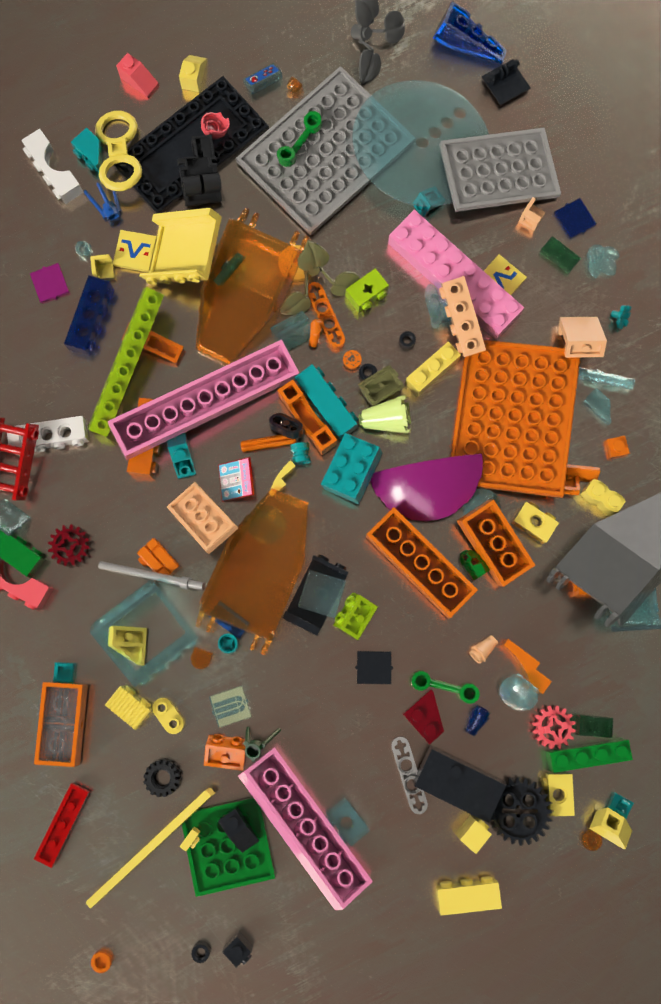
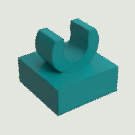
(620, 805)

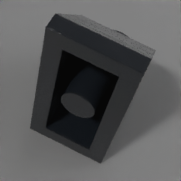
(238, 829)

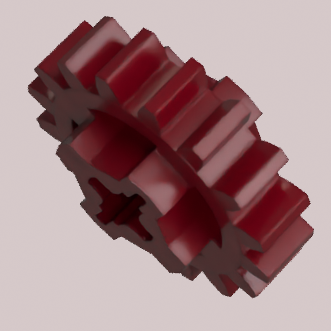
(60, 547)

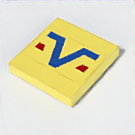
(134, 251)
(505, 274)

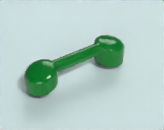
(312, 124)
(422, 680)

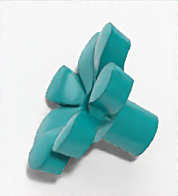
(622, 316)

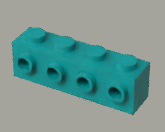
(326, 401)

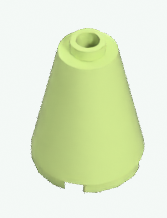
(387, 416)

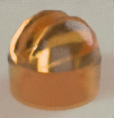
(293, 82)

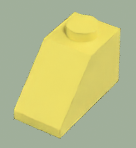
(192, 72)

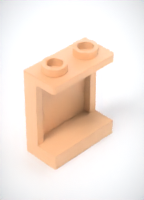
(582, 336)

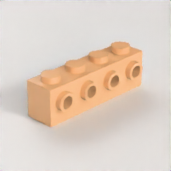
(463, 316)

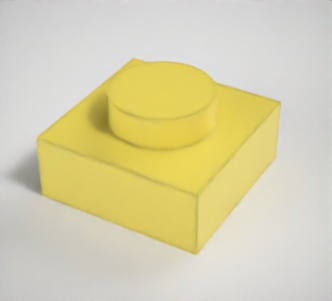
(191, 839)

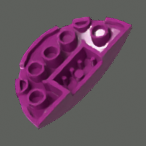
(430, 487)

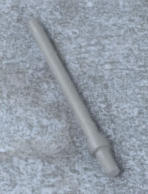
(184, 582)

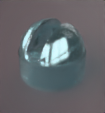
(87, 250)

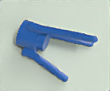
(110, 210)

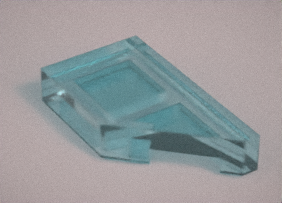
(599, 404)

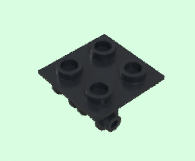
(506, 81)

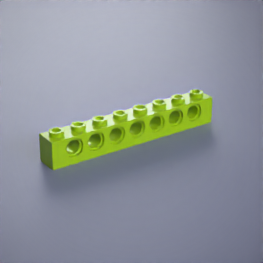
(125, 361)

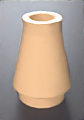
(483, 649)

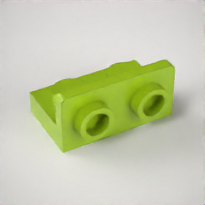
(355, 615)

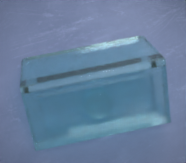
(293, 330)

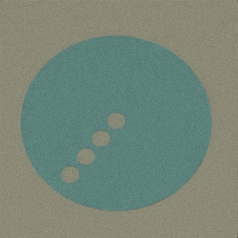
(387, 137)

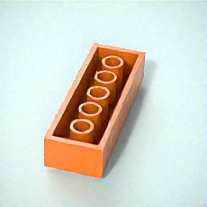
(421, 563)

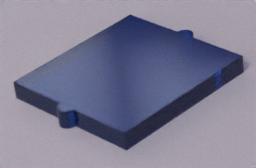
(575, 218)

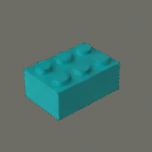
(352, 468)

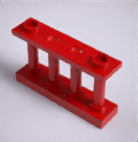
(26, 452)

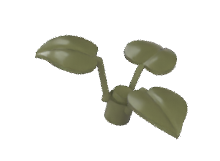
(312, 262)

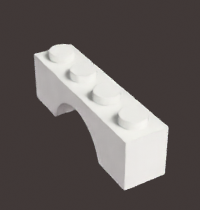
(64, 182)

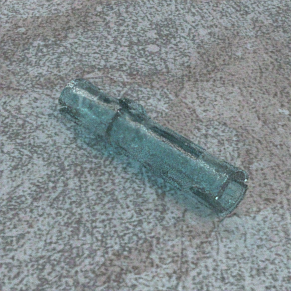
(597, 376)

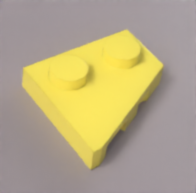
(129, 642)

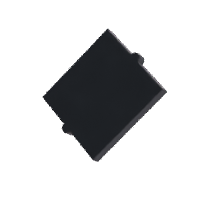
(373, 667)

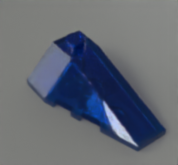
(464, 35)

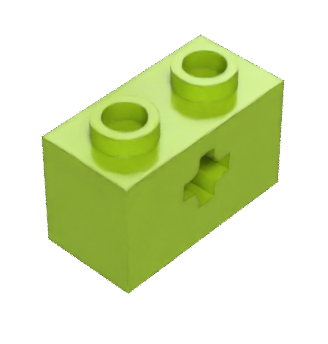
(370, 282)

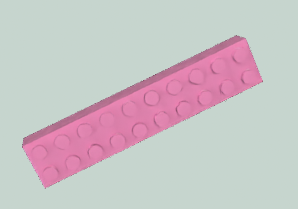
(203, 399)

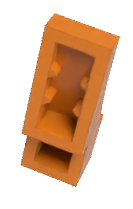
(161, 346)
(528, 666)

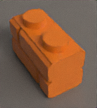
(158, 558)

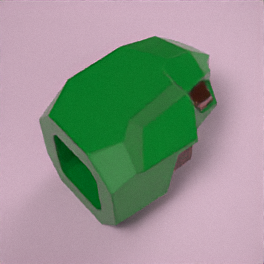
(473, 564)

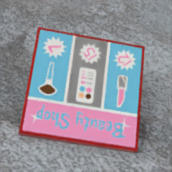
(236, 479)

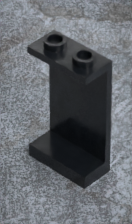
(307, 619)

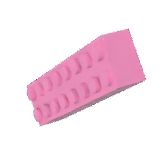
(442, 261)
(305, 829)

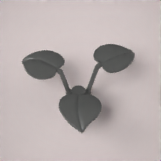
(394, 30)

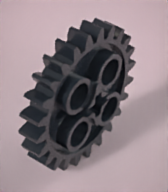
(521, 830)

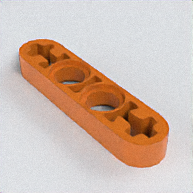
(327, 315)

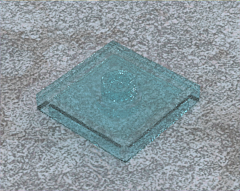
(321, 594)

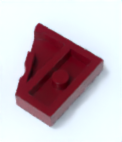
(426, 717)

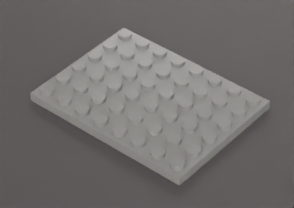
(325, 165)

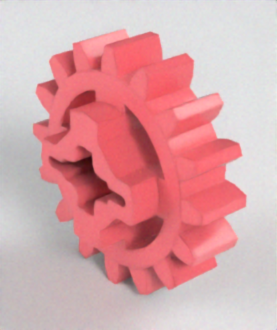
(552, 719)

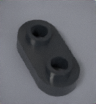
(286, 425)

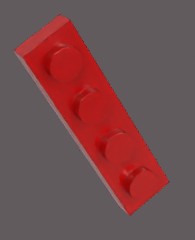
(62, 825)

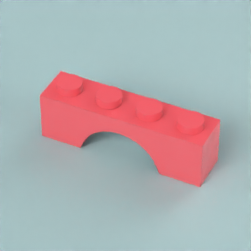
(32, 592)

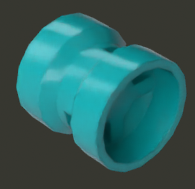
(300, 454)
(226, 641)

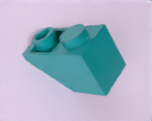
(89, 148)
(181, 456)

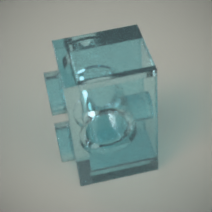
(358, 827)

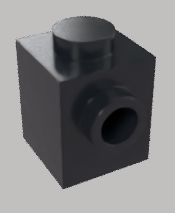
(238, 949)

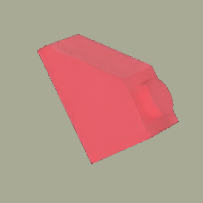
(136, 75)

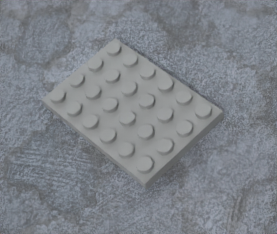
(499, 169)

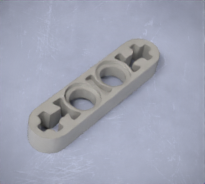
(407, 775)

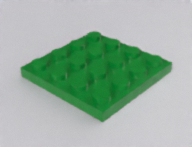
(217, 861)

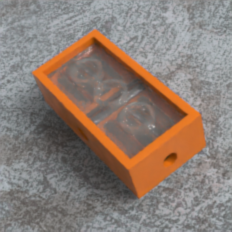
(61, 724)

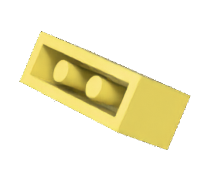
(432, 369)
(468, 896)

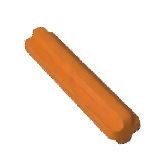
(265, 442)

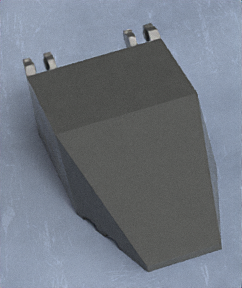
(617, 560)

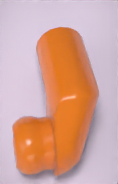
(315, 329)

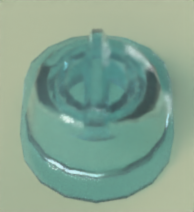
(435, 306)

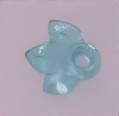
(604, 262)

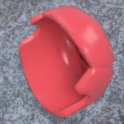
(215, 125)

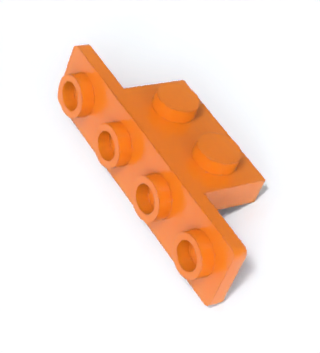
(579, 473)

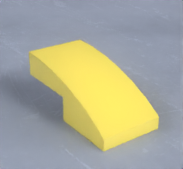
(278, 483)

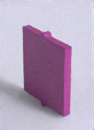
(49, 283)

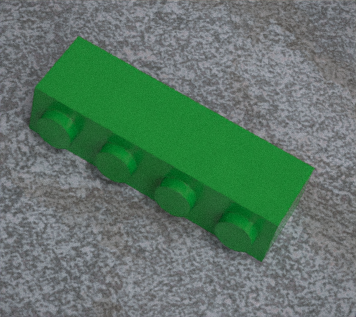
(19, 555)
(588, 755)

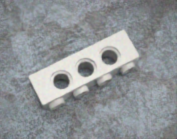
(78, 435)

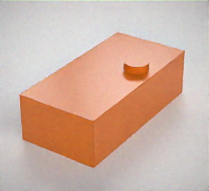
(496, 542)

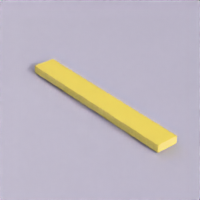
(150, 847)

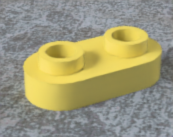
(168, 715)

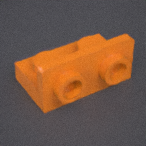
(225, 752)

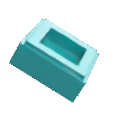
(64, 672)

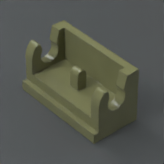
(380, 385)

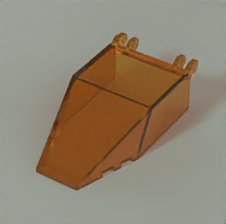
(252, 294)
(258, 568)

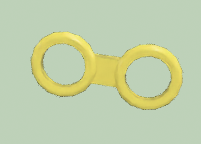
(118, 151)

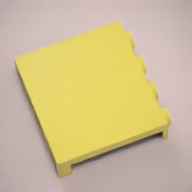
(183, 246)

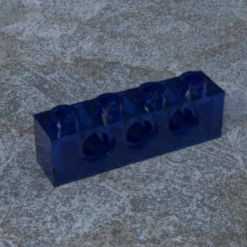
(93, 288)

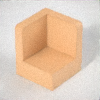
(532, 215)

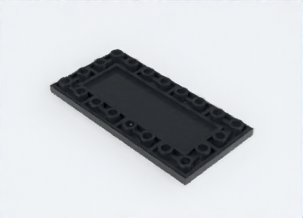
(160, 149)

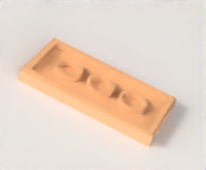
(202, 517)

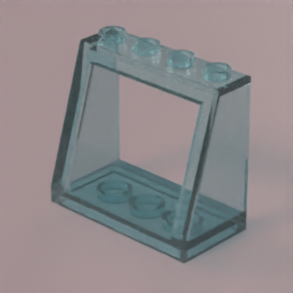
(156, 664)

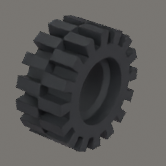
(151, 784)

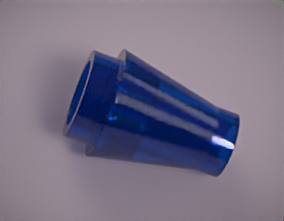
(477, 720)

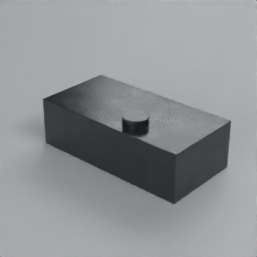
(459, 784)

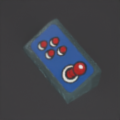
(263, 78)

